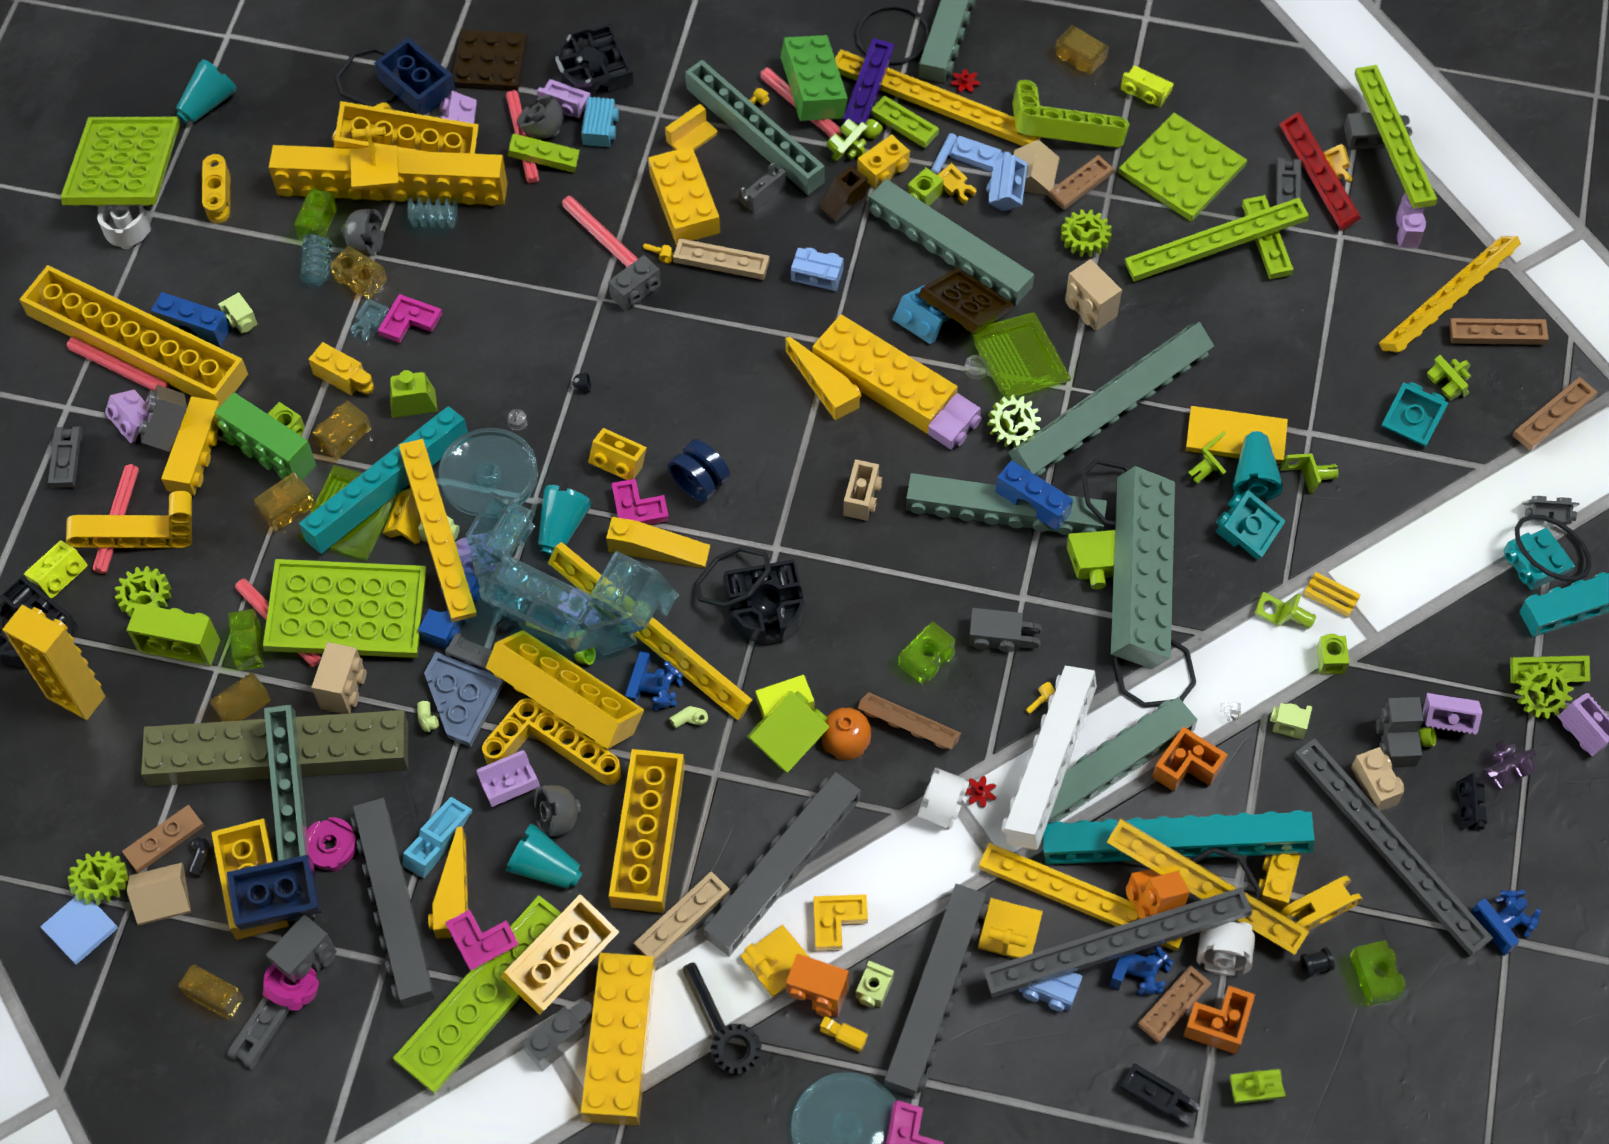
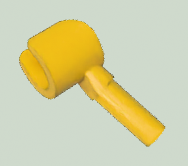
(761, 96)
(665, 252)
(1045, 690)

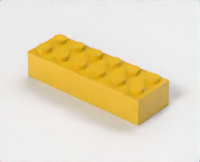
(405, 130)
(884, 372)
(54, 661)
(564, 689)
(647, 831)
(618, 1039)

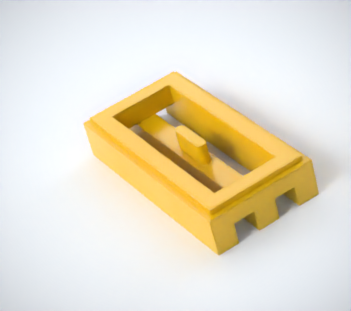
(1334, 591)

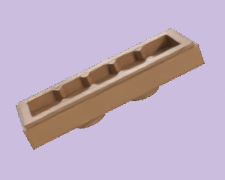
(1081, 182)
(163, 838)
(1174, 1004)

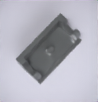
(763, 189)
(468, 652)

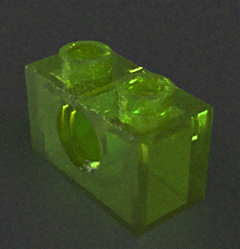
(315, 214)
(246, 639)
(932, 640)
(1377, 988)

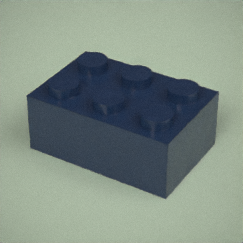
(414, 76)
(273, 892)

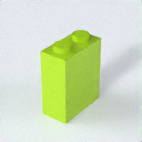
(788, 730)

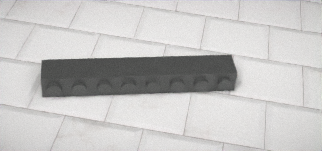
(781, 864)
(393, 904)
(935, 992)

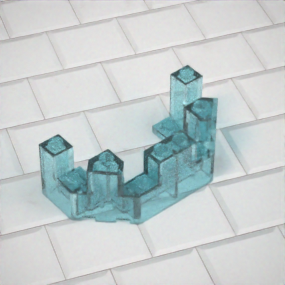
(550, 608)

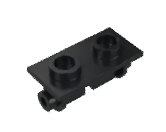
(1470, 793)

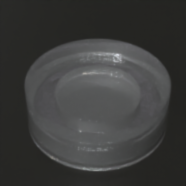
(975, 367)

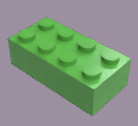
(813, 77)
(264, 438)

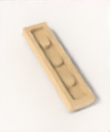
(721, 259)
(682, 917)

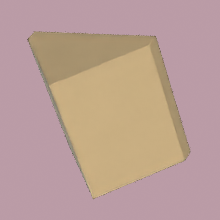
(1041, 167)
(159, 894)

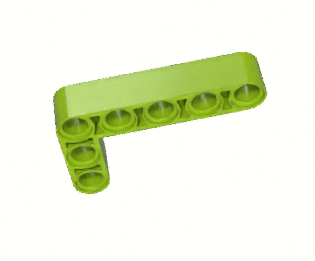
(1063, 123)

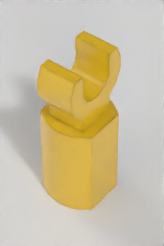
(844, 1034)

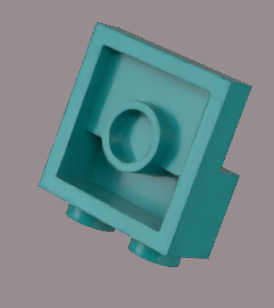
(1415, 413)
(1249, 524)
(1545, 551)

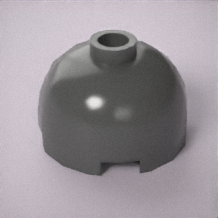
(542, 119)
(363, 232)
(557, 809)

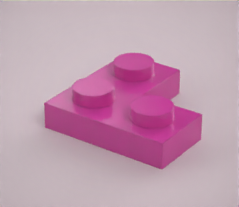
(405, 313)
(631, 507)
(476, 946)
(905, 1125)

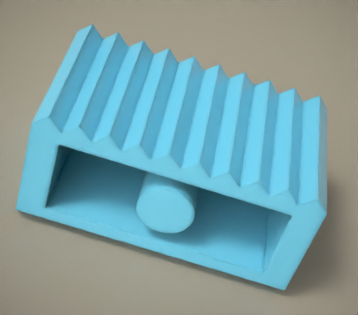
(599, 122)

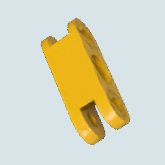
(216, 189)
(1322, 904)

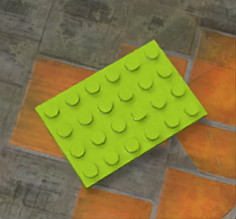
(120, 161)
(345, 605)

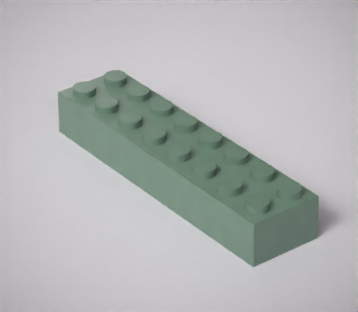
(1143, 568)

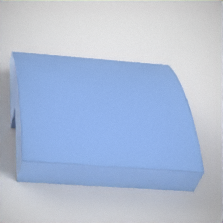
(79, 928)

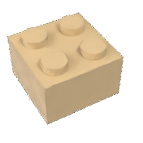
(1093, 295)
(339, 678)

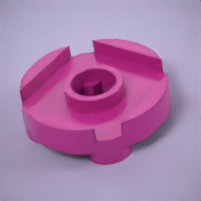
(345, 842)
(292, 996)

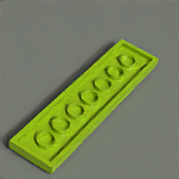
(471, 1008)

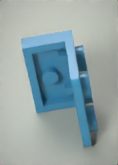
(919, 316)

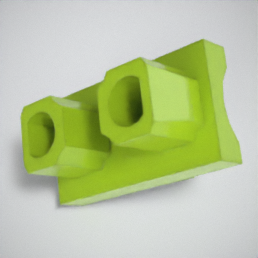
(852, 132)
(1456, 384)
(1257, 1086)

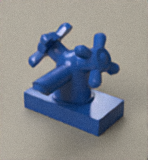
(652, 683)
(1500, 923)
(1143, 968)

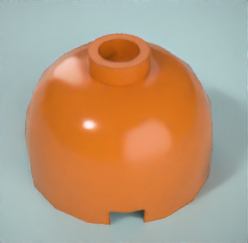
(847, 734)

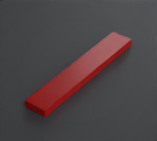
(1320, 171)

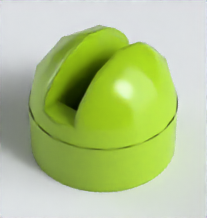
(873, 129)
(588, 659)
(1427, 736)

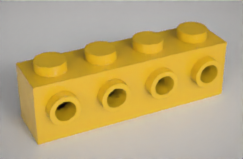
(192, 447)

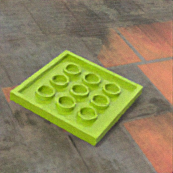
(1182, 166)

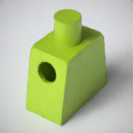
(411, 394)
(1092, 556)

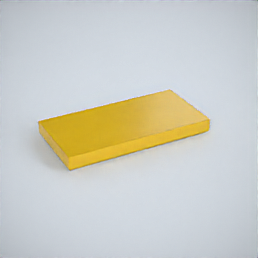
(1208, 423)

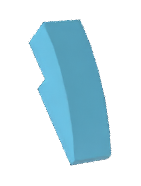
(435, 837)

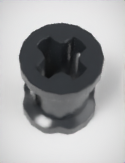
(1317, 962)

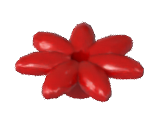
(965, 81)
(980, 795)

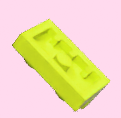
(1146, 86)
(56, 569)

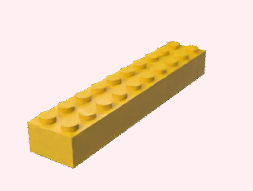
(421, 175)
(133, 336)

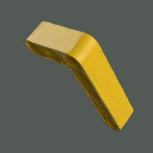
(135, 530)
(553, 738)

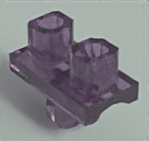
(1521, 760)

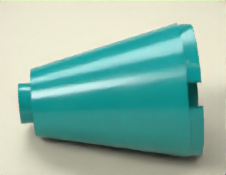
(204, 92)
(1257, 468)
(560, 516)
(543, 860)

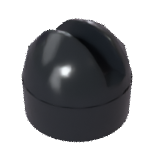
(582, 382)

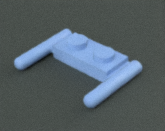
(969, 153)

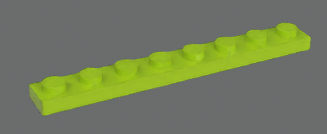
(1395, 137)
(1216, 239)

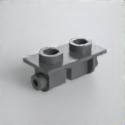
(1561, 508)

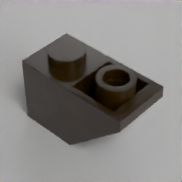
(844, 193)

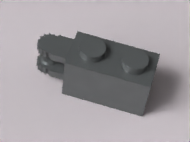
(1363, 133)
(1001, 630)
(558, 1034)

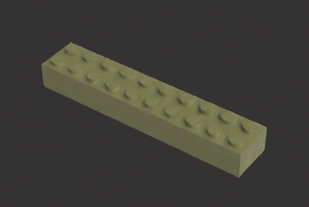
(240, 748)

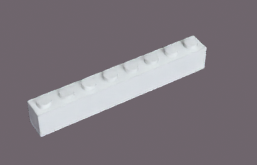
(1050, 758)

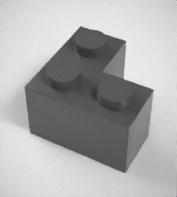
(165, 416)
(1399, 730)
(301, 948)

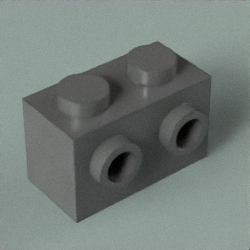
(634, 283)

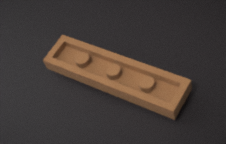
(1498, 331)
(1555, 413)
(915, 723)

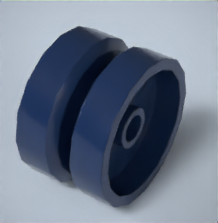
(699, 470)

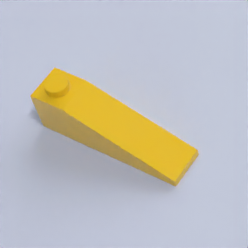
(829, 384)
(653, 543)
(452, 891)

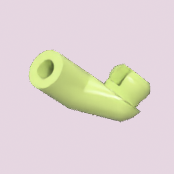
(690, 715)
(425, 719)

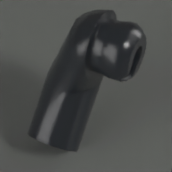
(200, 858)

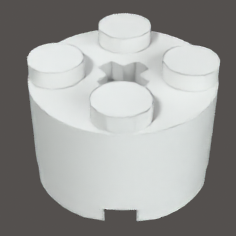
(123, 224)
(943, 798)
(1227, 948)

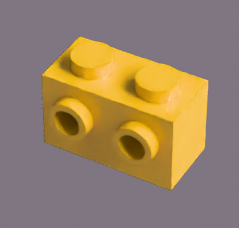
(883, 161)
(617, 454)
(1278, 880)

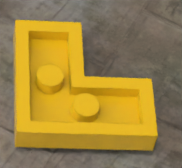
(834, 911)

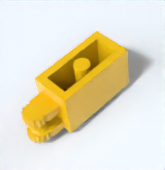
(340, 370)

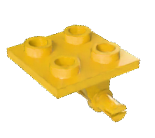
(373, 165)
(1009, 929)
(773, 959)

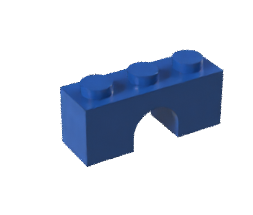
(204, 321)
(1050, 503)
(437, 626)

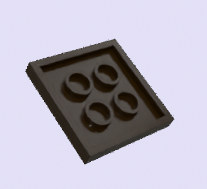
(489, 60)
(965, 300)

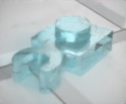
(369, 316)

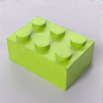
(173, 634)

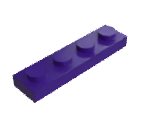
(869, 81)

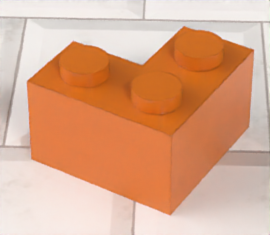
(1189, 755)
(1156, 892)
(820, 983)
(1221, 1027)

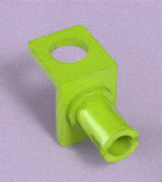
(1208, 464)
(1312, 473)
(1285, 611)

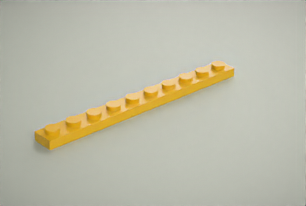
(939, 100)
(660, 640)

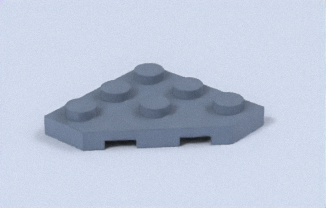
(461, 696)

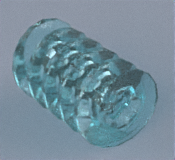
(432, 214)
(315, 260)

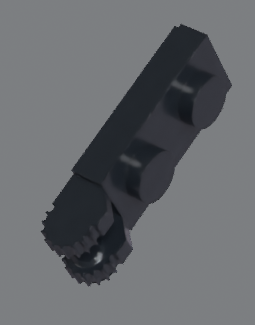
(1158, 1094)

